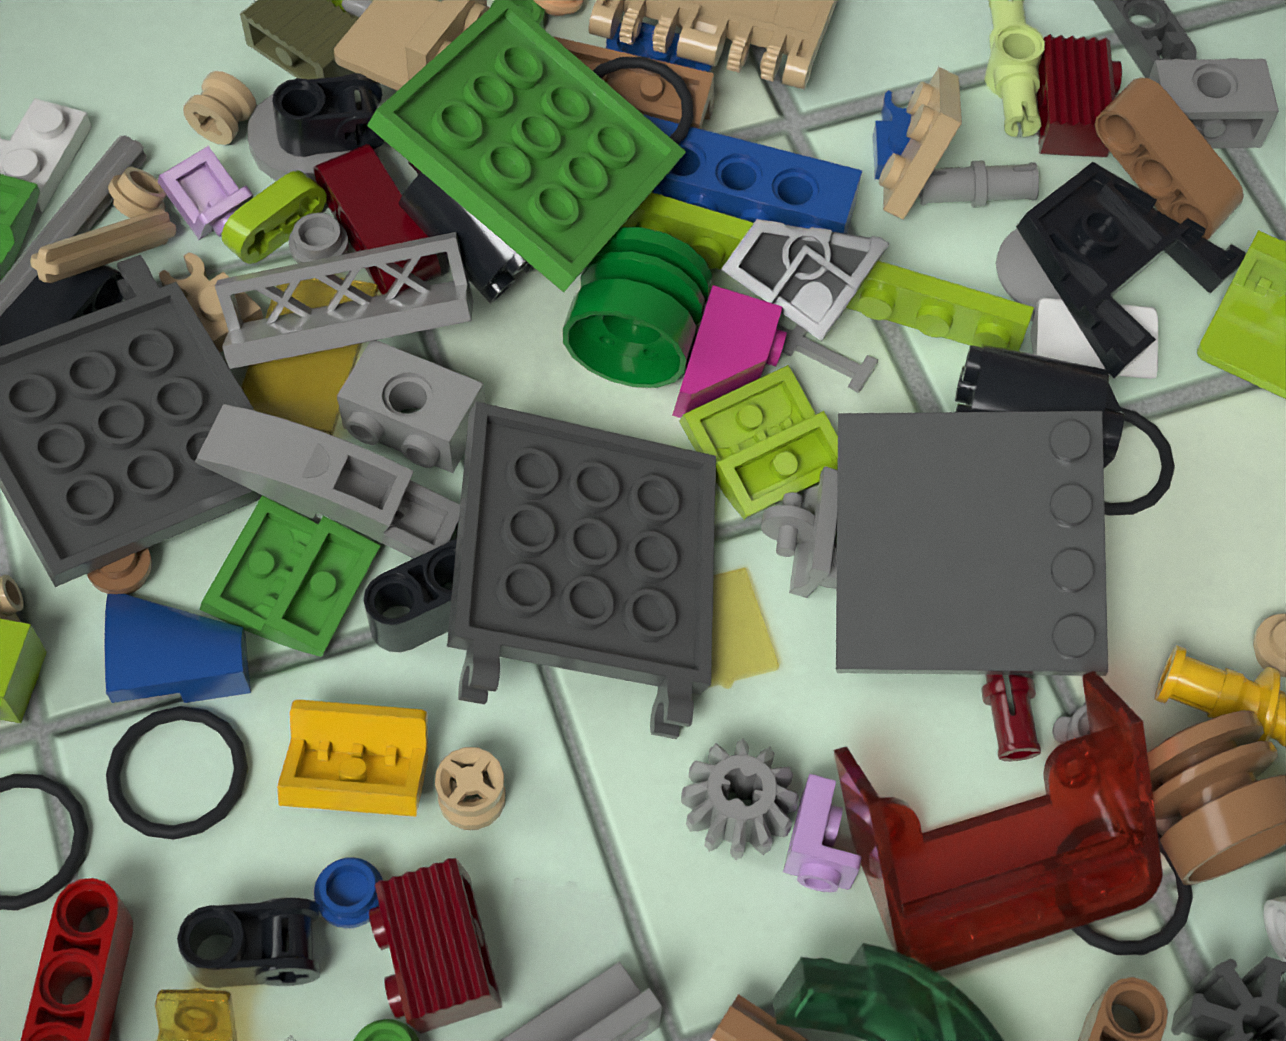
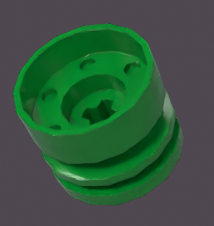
(638, 309)

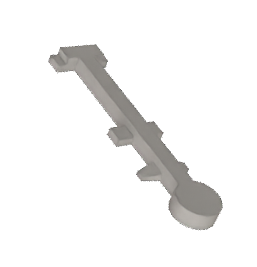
(859, 373)

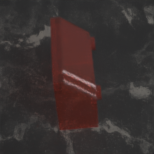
(1024, 867)

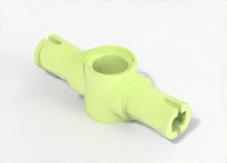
(1014, 66)

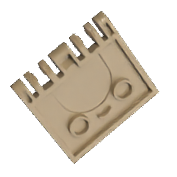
(778, 25)

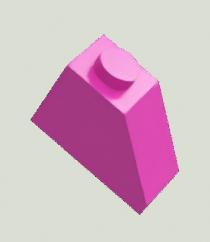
(730, 347)

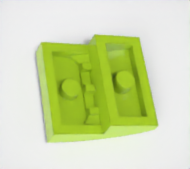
(763, 441)

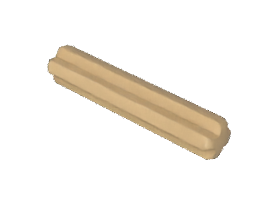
(102, 246)

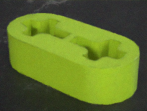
(271, 215)

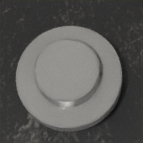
(317, 238)

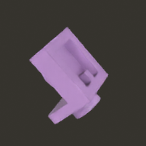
(811, 839)

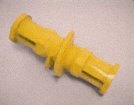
(1224, 692)

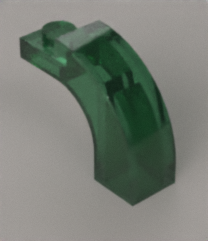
(879, 999)

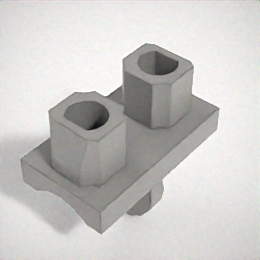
(807, 530)

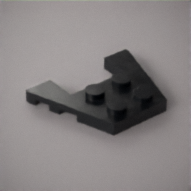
(1097, 239)

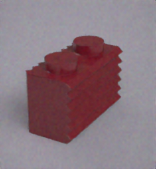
(1074, 89)
(434, 946)

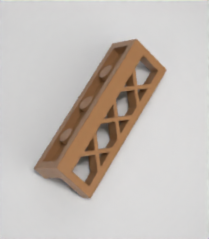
(649, 90)

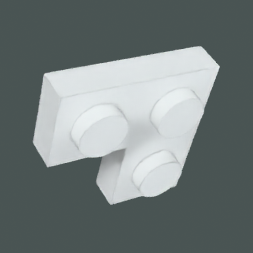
(44, 146)

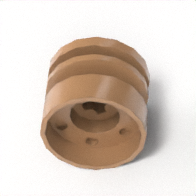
(1212, 783)

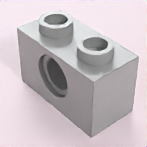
(1223, 98)
(395, 380)

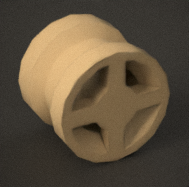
(219, 107)
(466, 774)

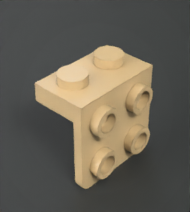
(403, 36)

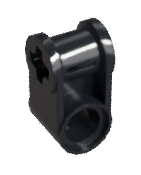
(323, 114)
(257, 946)

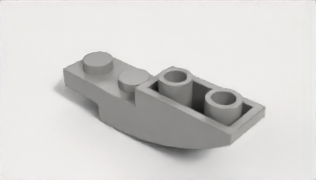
(328, 477)

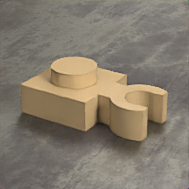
(205, 301)

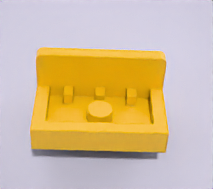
(355, 758)

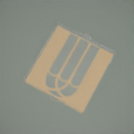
(555, 942)

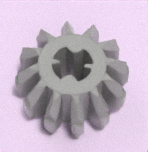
(731, 819)

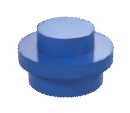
(347, 892)

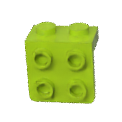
(1250, 322)

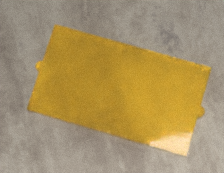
(307, 384)

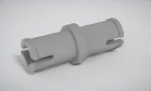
(981, 184)

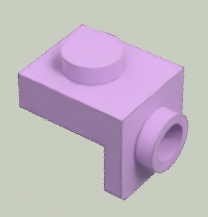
(203, 192)

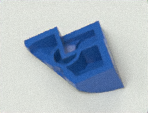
(171, 651)

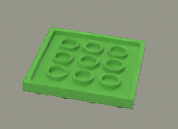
(528, 141)

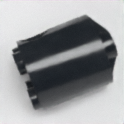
(486, 257)
(1025, 382)

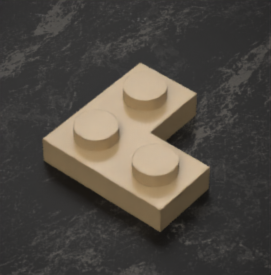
(934, 122)

